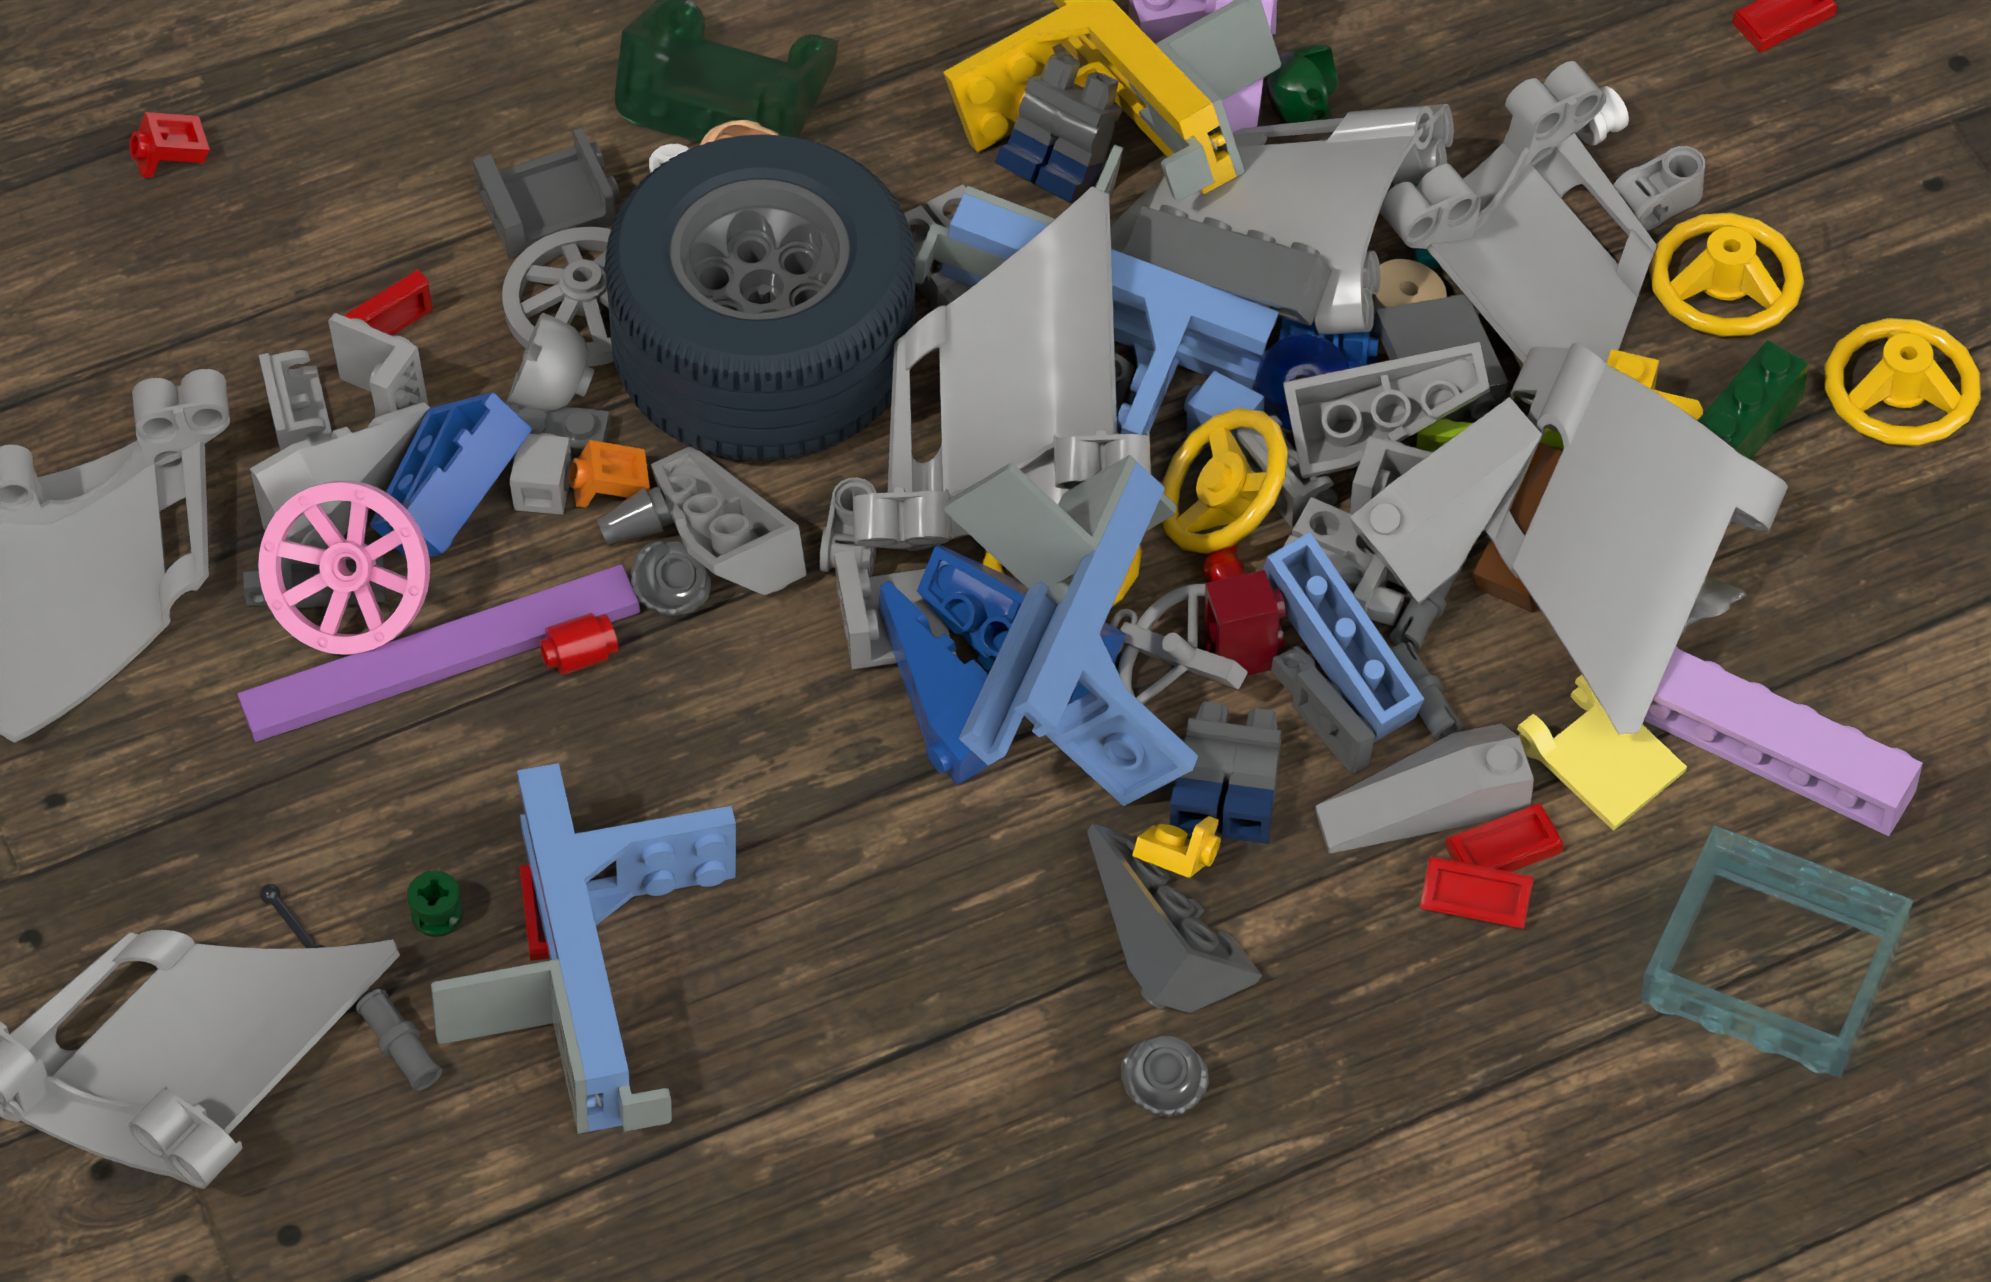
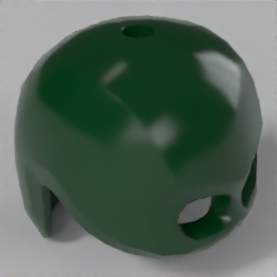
(1302, 78)

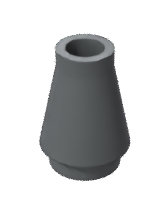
(636, 517)

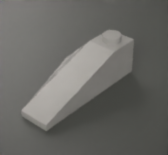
(1442, 504)
(729, 524)
(1442, 787)

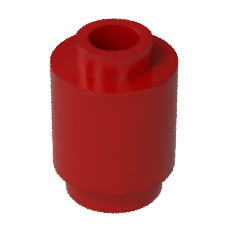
(578, 643)

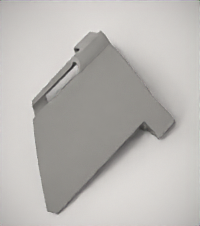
(1320, 195)
(1516, 240)
(1019, 384)
(1623, 521)
(87, 552)
(183, 1051)

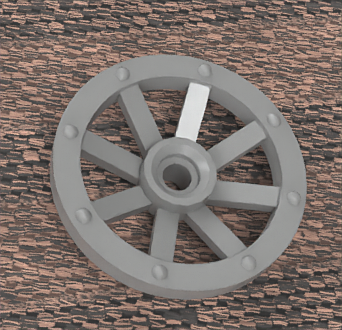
(578, 286)

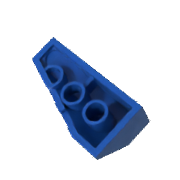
(984, 605)
(936, 683)

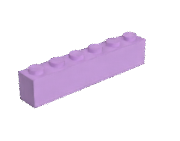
(1784, 742)

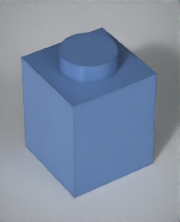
(1218, 396)

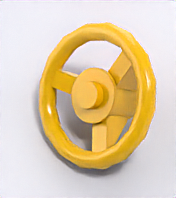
(1727, 272)
(1904, 380)
(1227, 484)

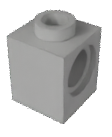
(541, 474)

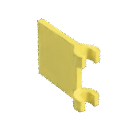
(1604, 769)

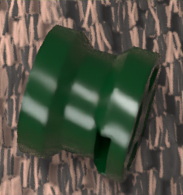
(446, 911)

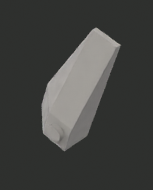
(1382, 400)
(360, 456)

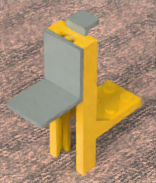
(1164, 87)

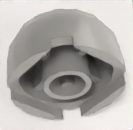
(551, 367)

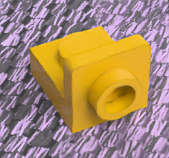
(1172, 850)

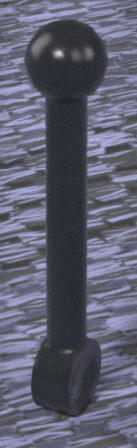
(271, 895)

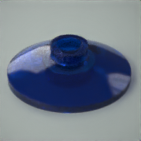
(1288, 358)

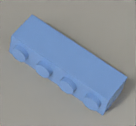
(1342, 636)

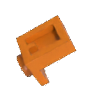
(607, 470)

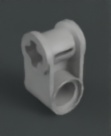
(1663, 185)
(839, 531)

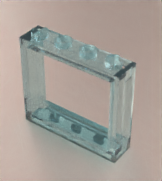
(1799, 884)

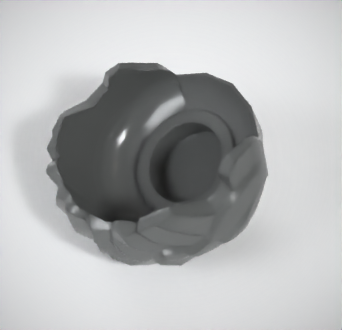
(669, 579)
(1164, 1076)

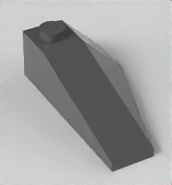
(1161, 932)

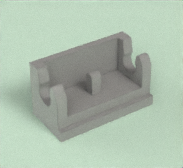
(295, 399)
(1295, 490)

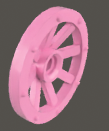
(334, 569)

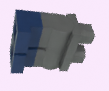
(1062, 129)
(1231, 757)

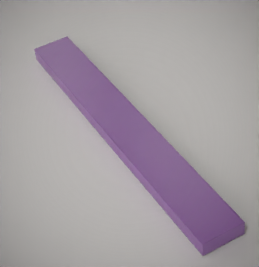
(431, 654)

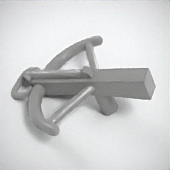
(1172, 647)

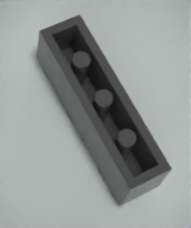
(1233, 262)

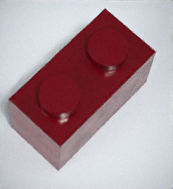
(1244, 620)

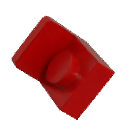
(167, 139)

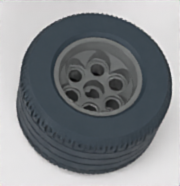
(759, 296)

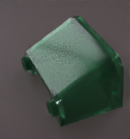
(690, 84)

